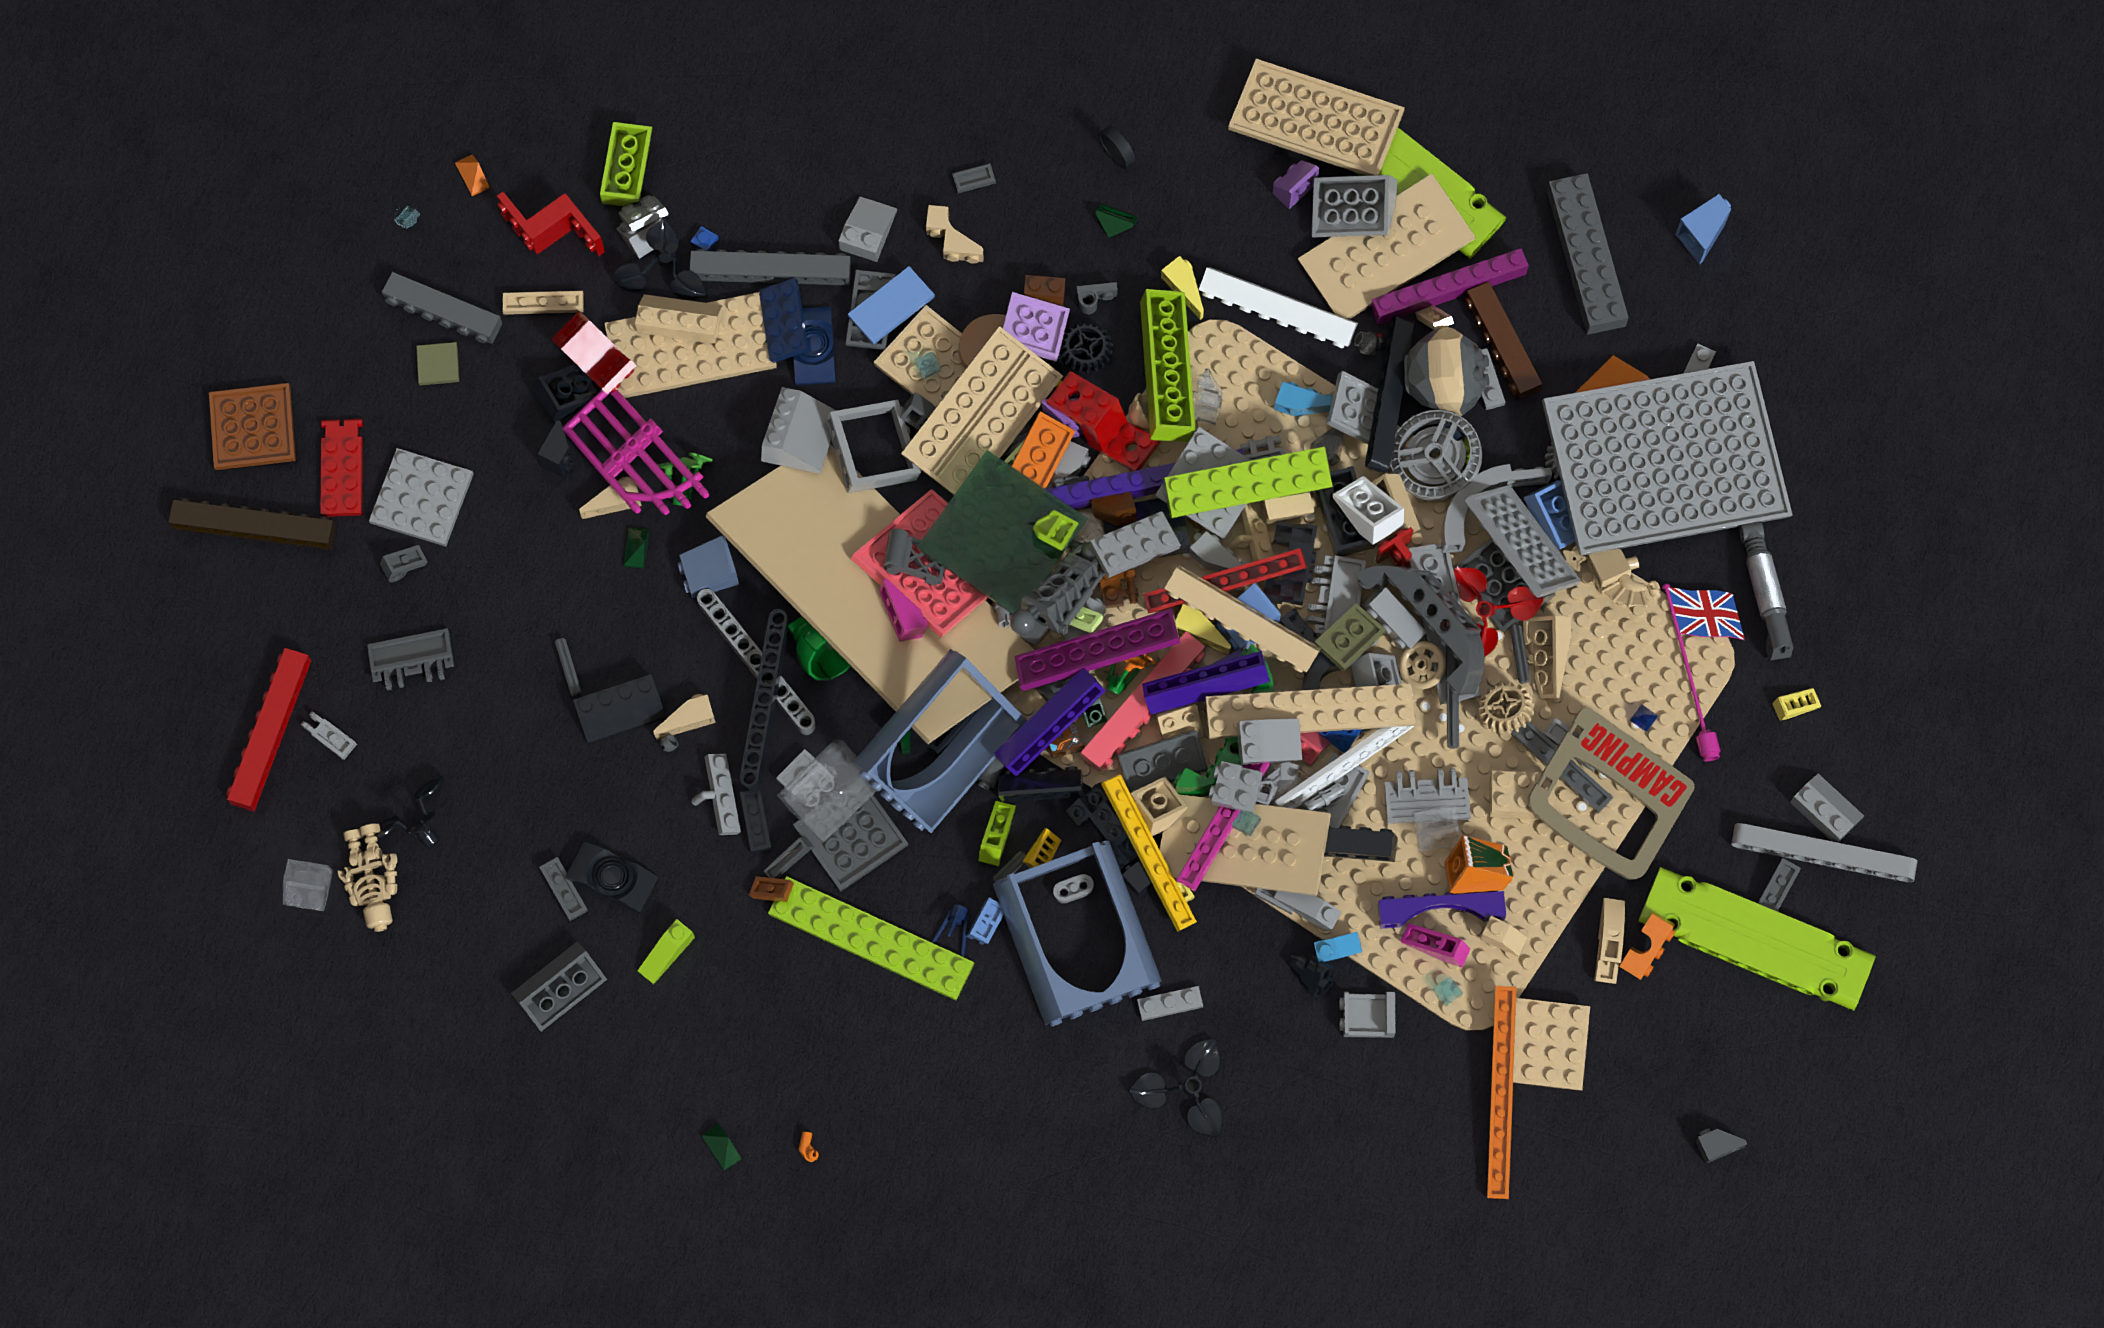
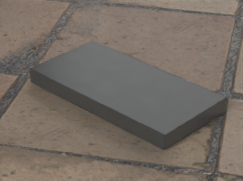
(1162, 760)

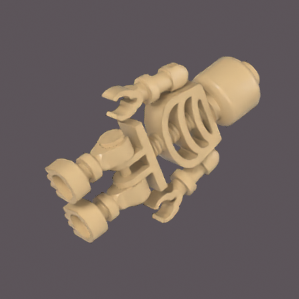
(377, 913)

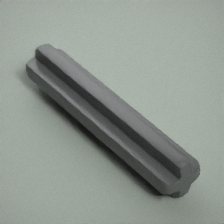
(1519, 654)
(568, 666)

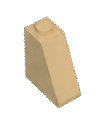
(1288, 507)

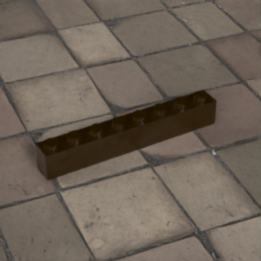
(252, 524)

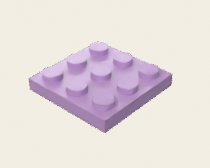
(1036, 324)

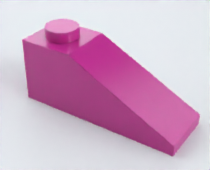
(903, 613)
(1436, 944)

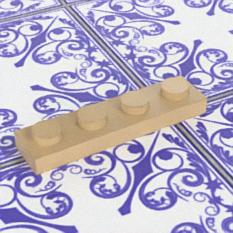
(543, 302)

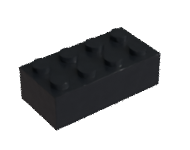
(1341, 532)

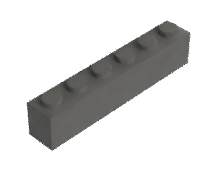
(442, 308)

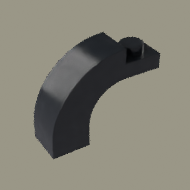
(1319, 669)

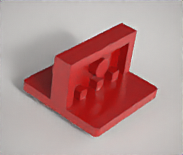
(1396, 549)

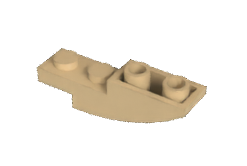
(1611, 940)

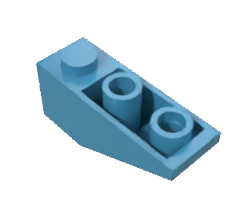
(1301, 401)

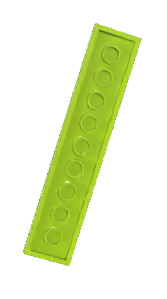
(873, 939)

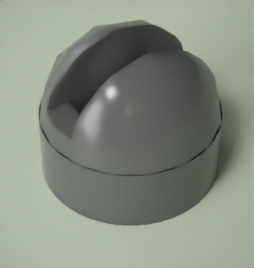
(669, 743)

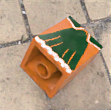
(1478, 866)

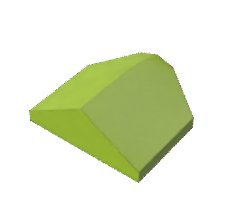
(1055, 529)

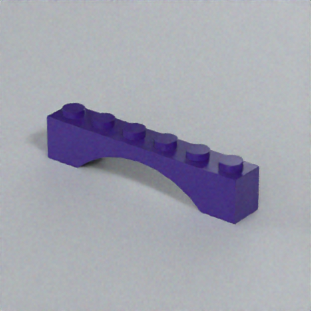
(1396, 912)

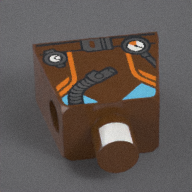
(1066, 743)

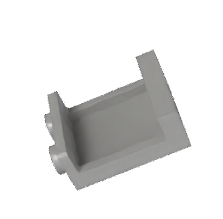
(1368, 1015)

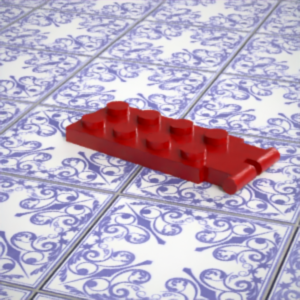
(341, 468)

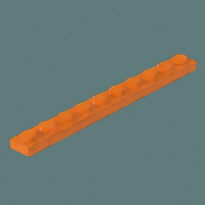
(1501, 1092)

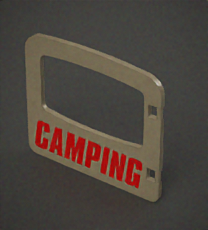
(1630, 766)

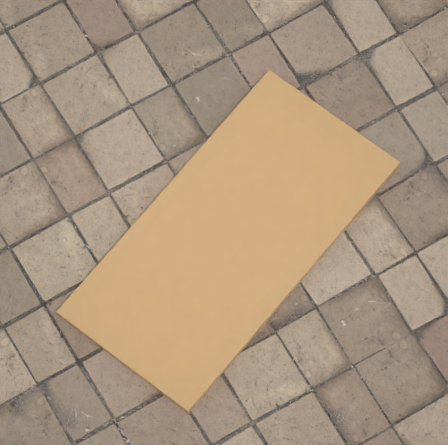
(802, 538)

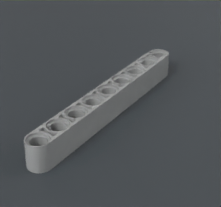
(751, 653)
(1824, 852)

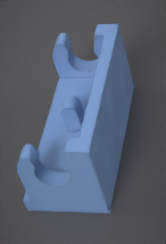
(986, 921)

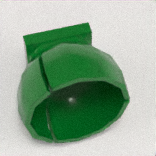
(815, 651)

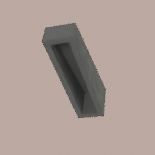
(789, 857)

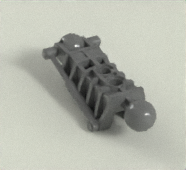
(1062, 592)

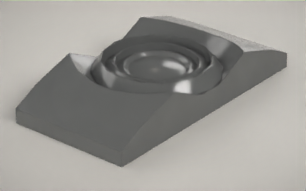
(865, 285)

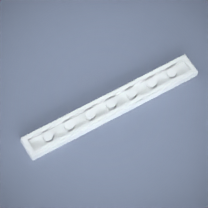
(1340, 766)

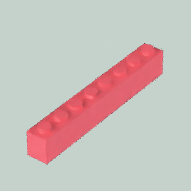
(1134, 711)

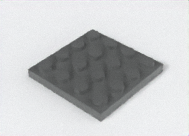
(857, 845)

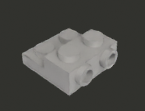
(1236, 787)

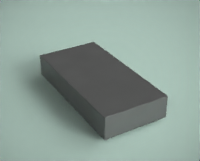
(973, 178)

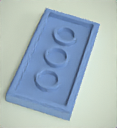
(891, 305)

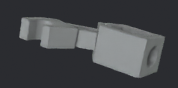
(1281, 773)

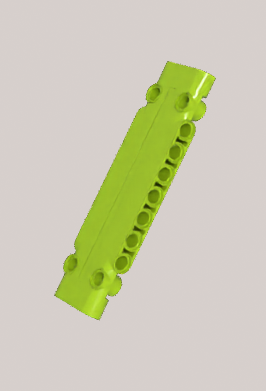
(1412, 163)
(1759, 939)

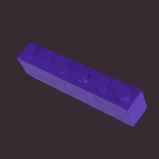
(1206, 681)
(1049, 722)

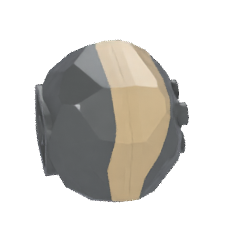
(1446, 371)

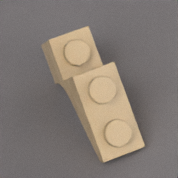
(956, 245)

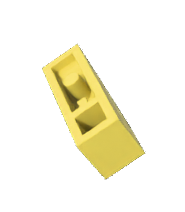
(1180, 278)
(1201, 628)

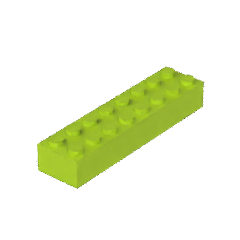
(1167, 365)
(1247, 482)

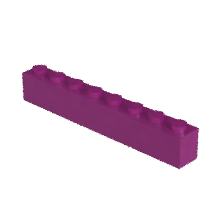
(1449, 286)

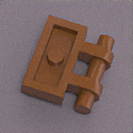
(1112, 592)

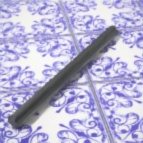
(1452, 698)

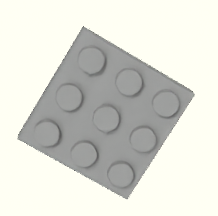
(1352, 406)

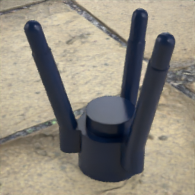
(956, 916)

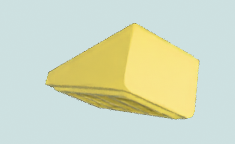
(1784, 708)

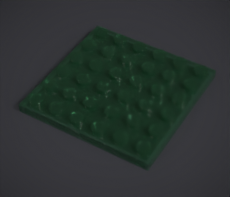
(990, 534)

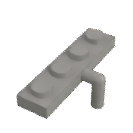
(721, 794)

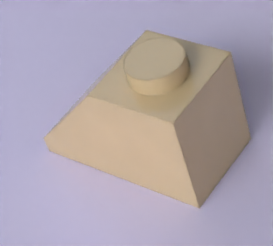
(1503, 936)

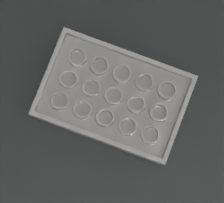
(1522, 541)

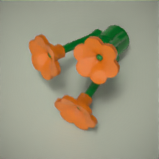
(1118, 682)

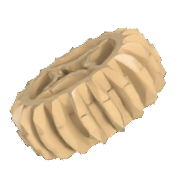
(1495, 705)

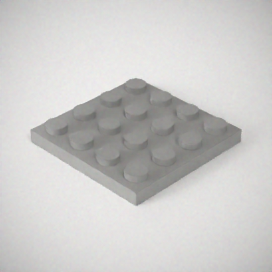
(1204, 453)
(421, 497)

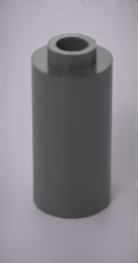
(990, 776)

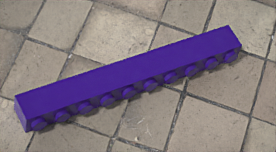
(1139, 482)

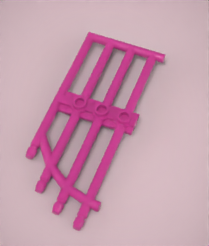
(633, 447)

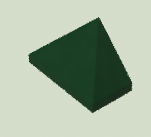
(1114, 220)
(636, 547)
(721, 1147)

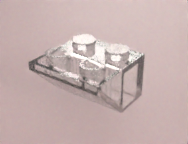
(1207, 398)
(1436, 828)
(306, 885)

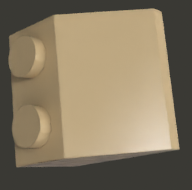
(1159, 805)

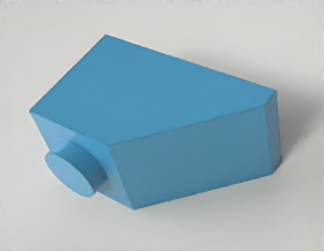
(1338, 947)

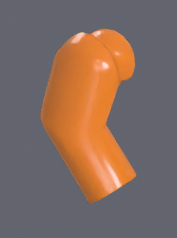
(806, 1149)

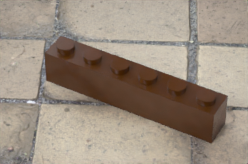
(1503, 341)

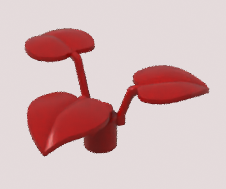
(1522, 603)

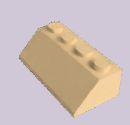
(678, 318)

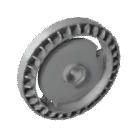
(1432, 440)

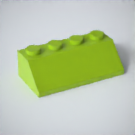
(625, 164)

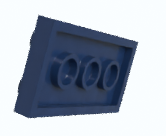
(783, 320)

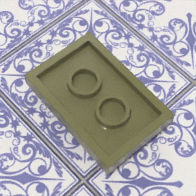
(1349, 637)

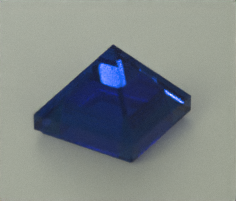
(1643, 718)

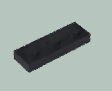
(755, 821)

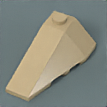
(1549, 647)

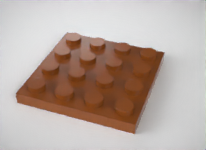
(252, 426)

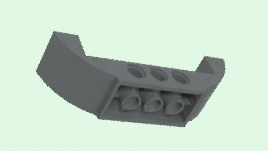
(1442, 616)

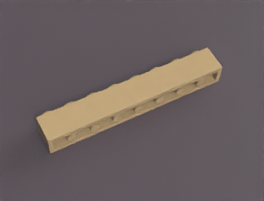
(1242, 618)

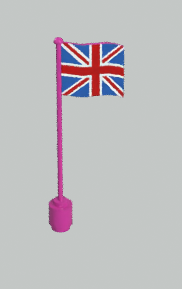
(1703, 615)

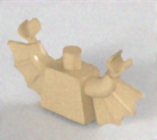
(1613, 578)

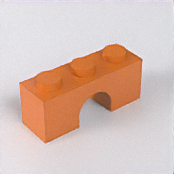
(1639, 962)

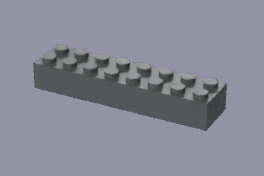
(1587, 254)

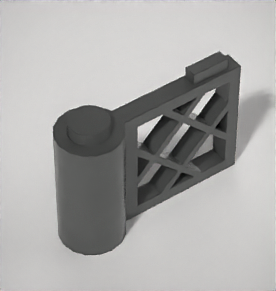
(898, 558)

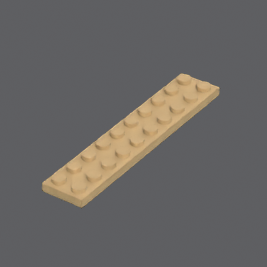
(1315, 709)

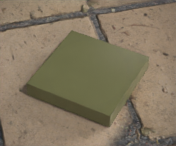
(438, 363)

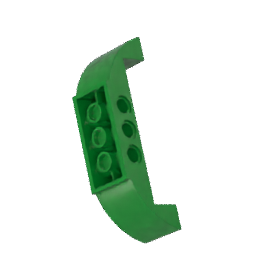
(1193, 784)

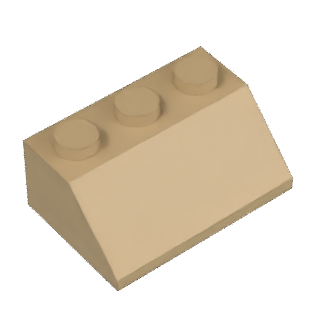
(1394, 488)

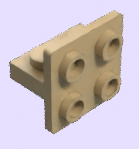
(1179, 721)

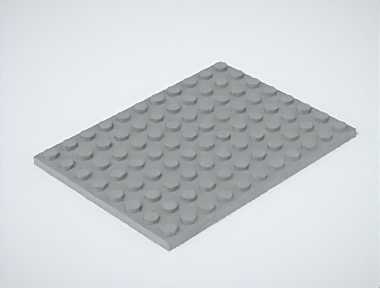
(1666, 458)

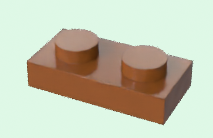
(771, 889)

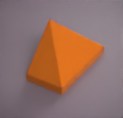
(472, 175)

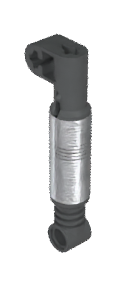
(1767, 586)

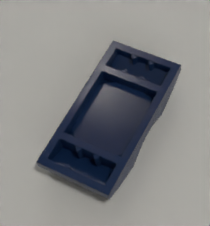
(818, 363)

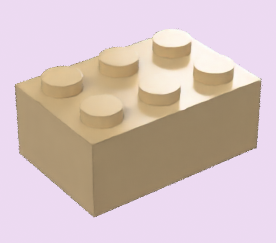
(1511, 792)

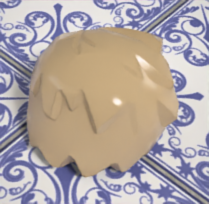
(1139, 411)

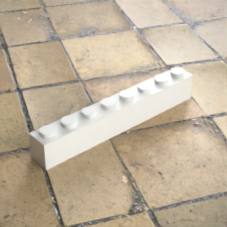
(1277, 306)

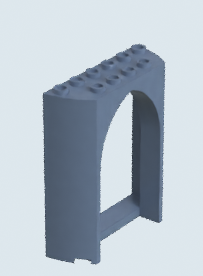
(941, 785)
(1053, 994)

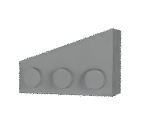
(1394, 618)

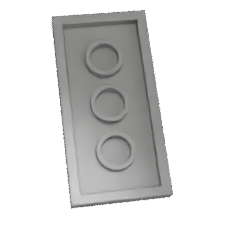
(1134, 544)

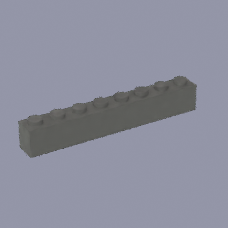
(771, 267)

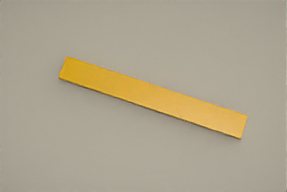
(1148, 852)

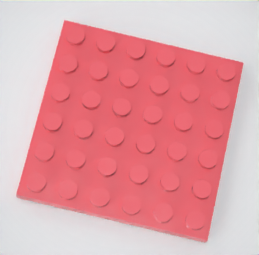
(940, 604)

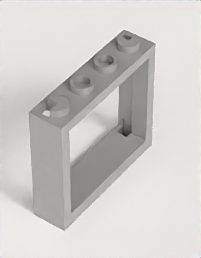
(844, 456)

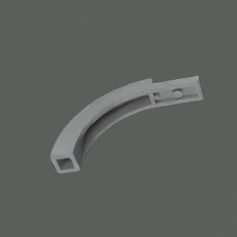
(1453, 526)

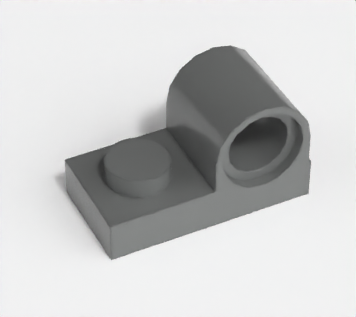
(1094, 292)
(398, 563)

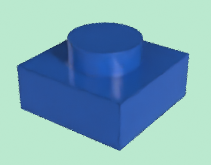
(704, 239)

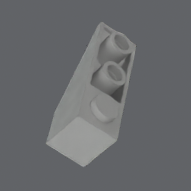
(1212, 554)

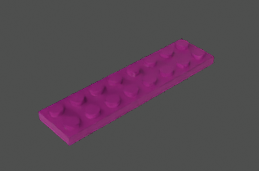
(1097, 649)

